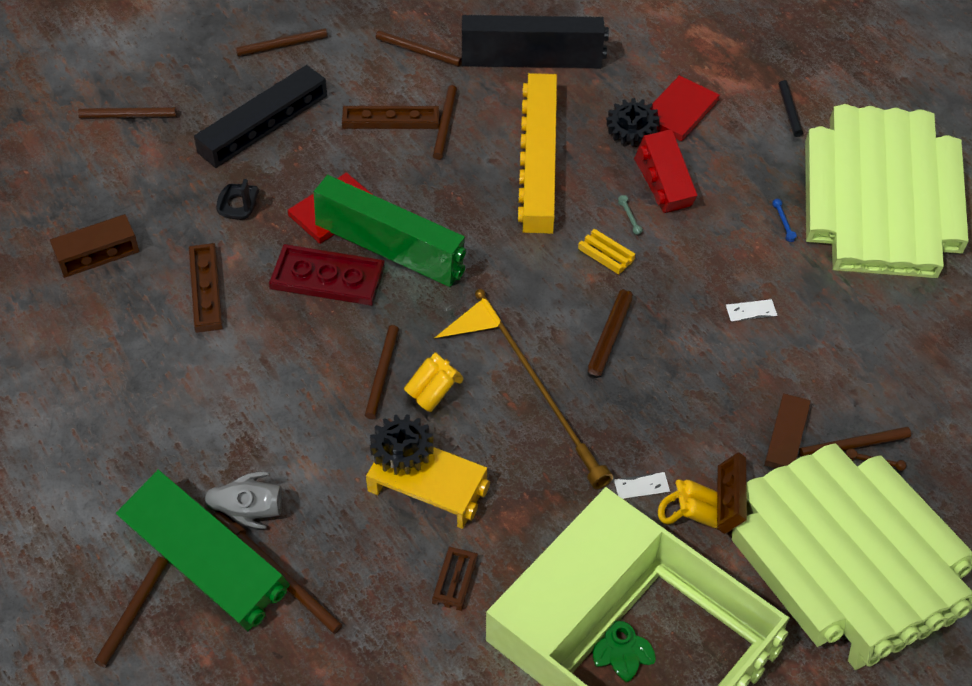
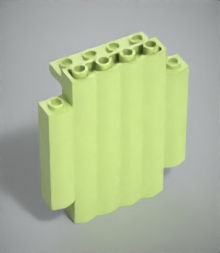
(885, 191)
(854, 553)

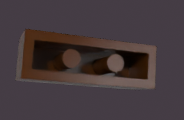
(94, 245)

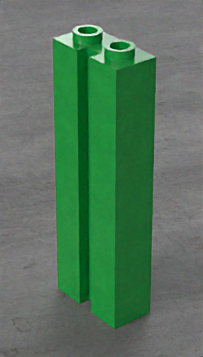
(389, 230)
(203, 550)

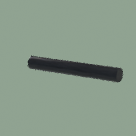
(790, 108)

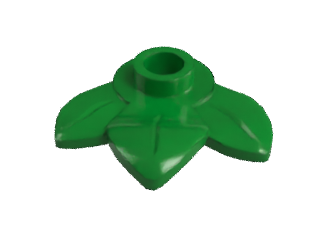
(623, 654)

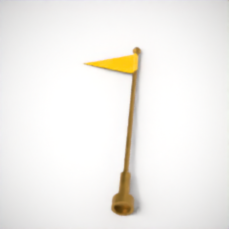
(483, 317)

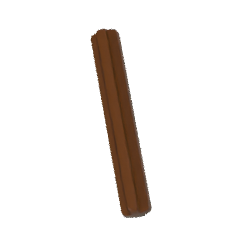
(610, 333)

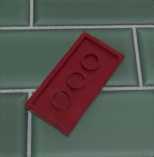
(327, 274)

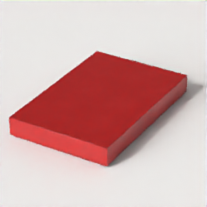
(683, 106)
(304, 212)

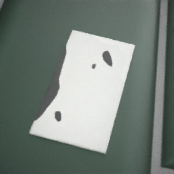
(751, 310)
(642, 485)

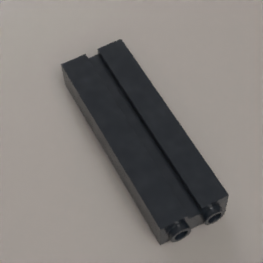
(533, 41)

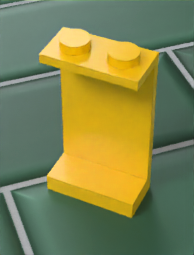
(443, 482)

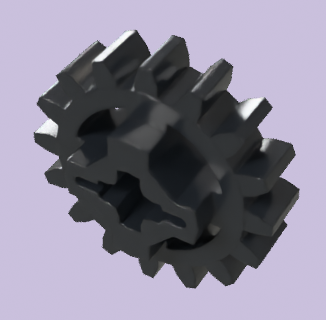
(620, 121)
(401, 444)

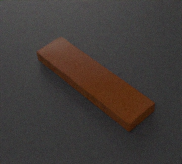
(390, 117)
(205, 288)

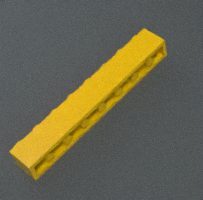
(539, 154)

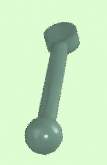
(623, 201)

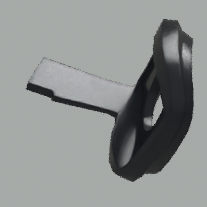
(249, 196)

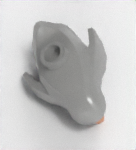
(246, 499)

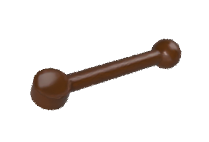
(900, 465)

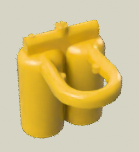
(432, 381)
(695, 501)

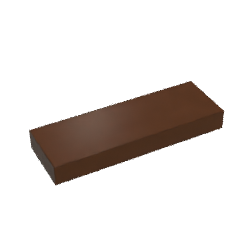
(787, 431)
(731, 493)

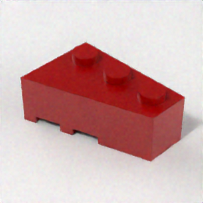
(665, 171)

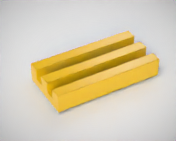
(609, 249)

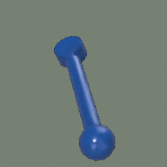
(791, 235)

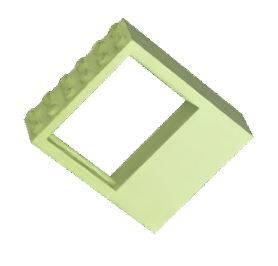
(597, 574)

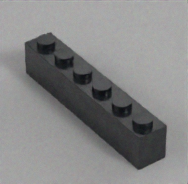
(260, 116)

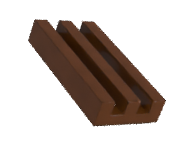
(448, 600)

